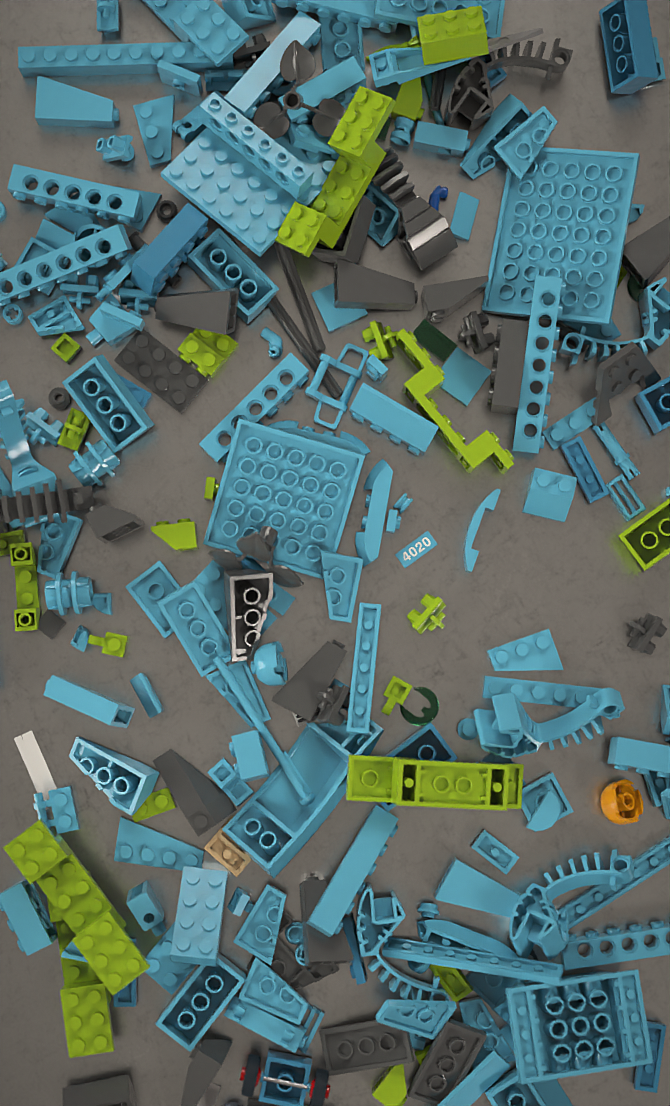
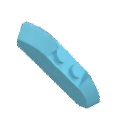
(345, 441)
(379, 484)
(453, 935)

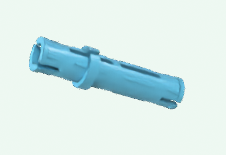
(616, 450)

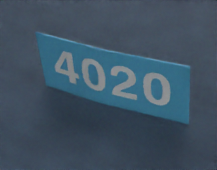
(416, 549)

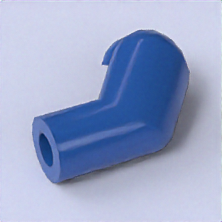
(438, 192)

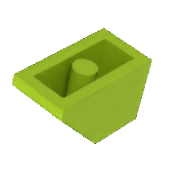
(391, 1087)

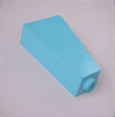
(72, 107)
(89, 702)
(475, 890)

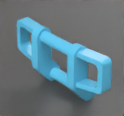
(354, 374)

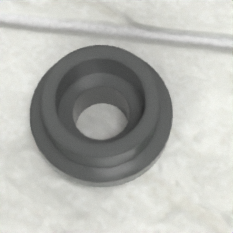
(166, 205)
(59, 404)

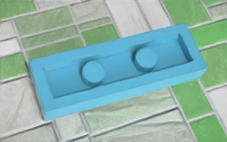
(569, 425)

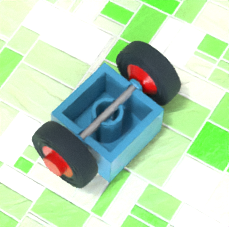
(284, 1080)

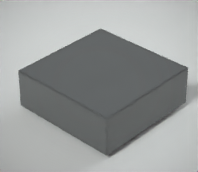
(50, 624)

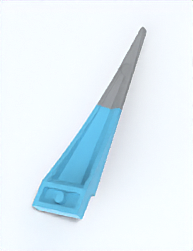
(408, 63)

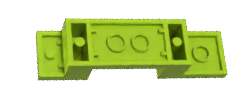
(348, 179)
(423, 385)
(434, 782)
(80, 903)
(83, 999)

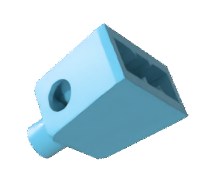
(108, 328)
(146, 908)

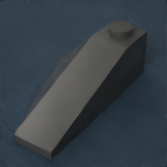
(246, 607)
(196, 795)
(203, 1068)

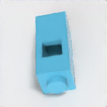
(441, 139)

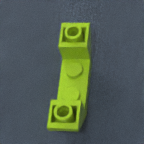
(27, 586)

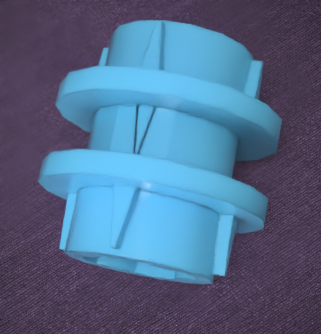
(94, 463)
(69, 593)

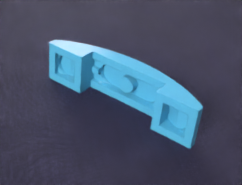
(470, 554)

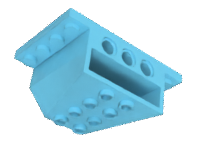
(578, 1026)

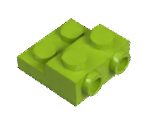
(207, 350)

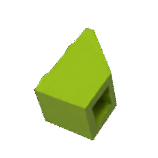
(179, 536)

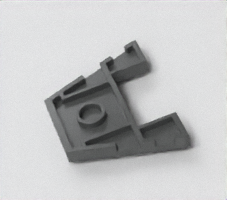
(618, 373)
(287, 967)

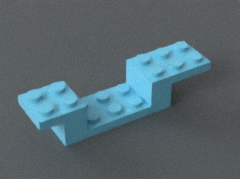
(202, 24)

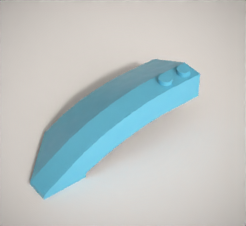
(273, 822)

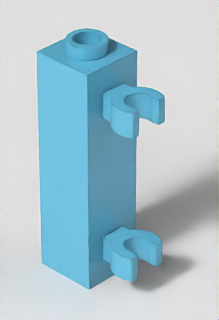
(266, 1024)

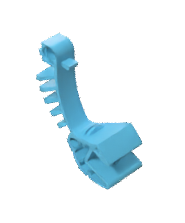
(655, 316)
(25, 469)
(513, 733)
(536, 915)
(375, 922)

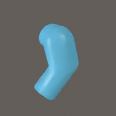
(275, 342)

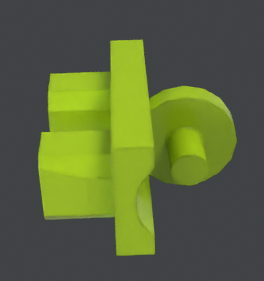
(376, 332)
(74, 430)
(430, 617)

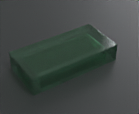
(434, 341)

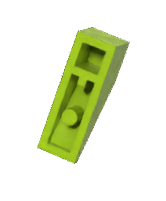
(409, 101)

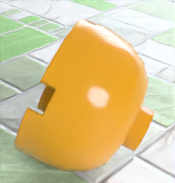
(621, 802)

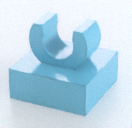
(240, 902)

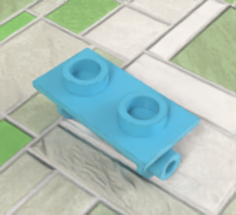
(222, 79)

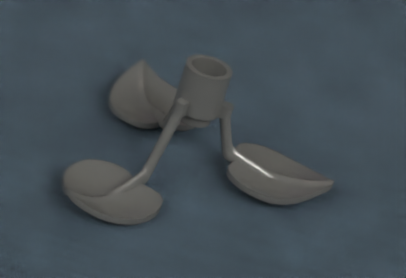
(295, 65)
(261, 547)

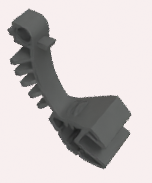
(472, 87)
(421, 228)
(44, 503)

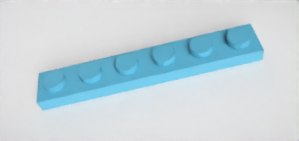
(364, 668)
(538, 691)

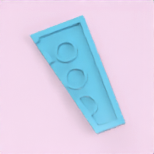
(151, 848)

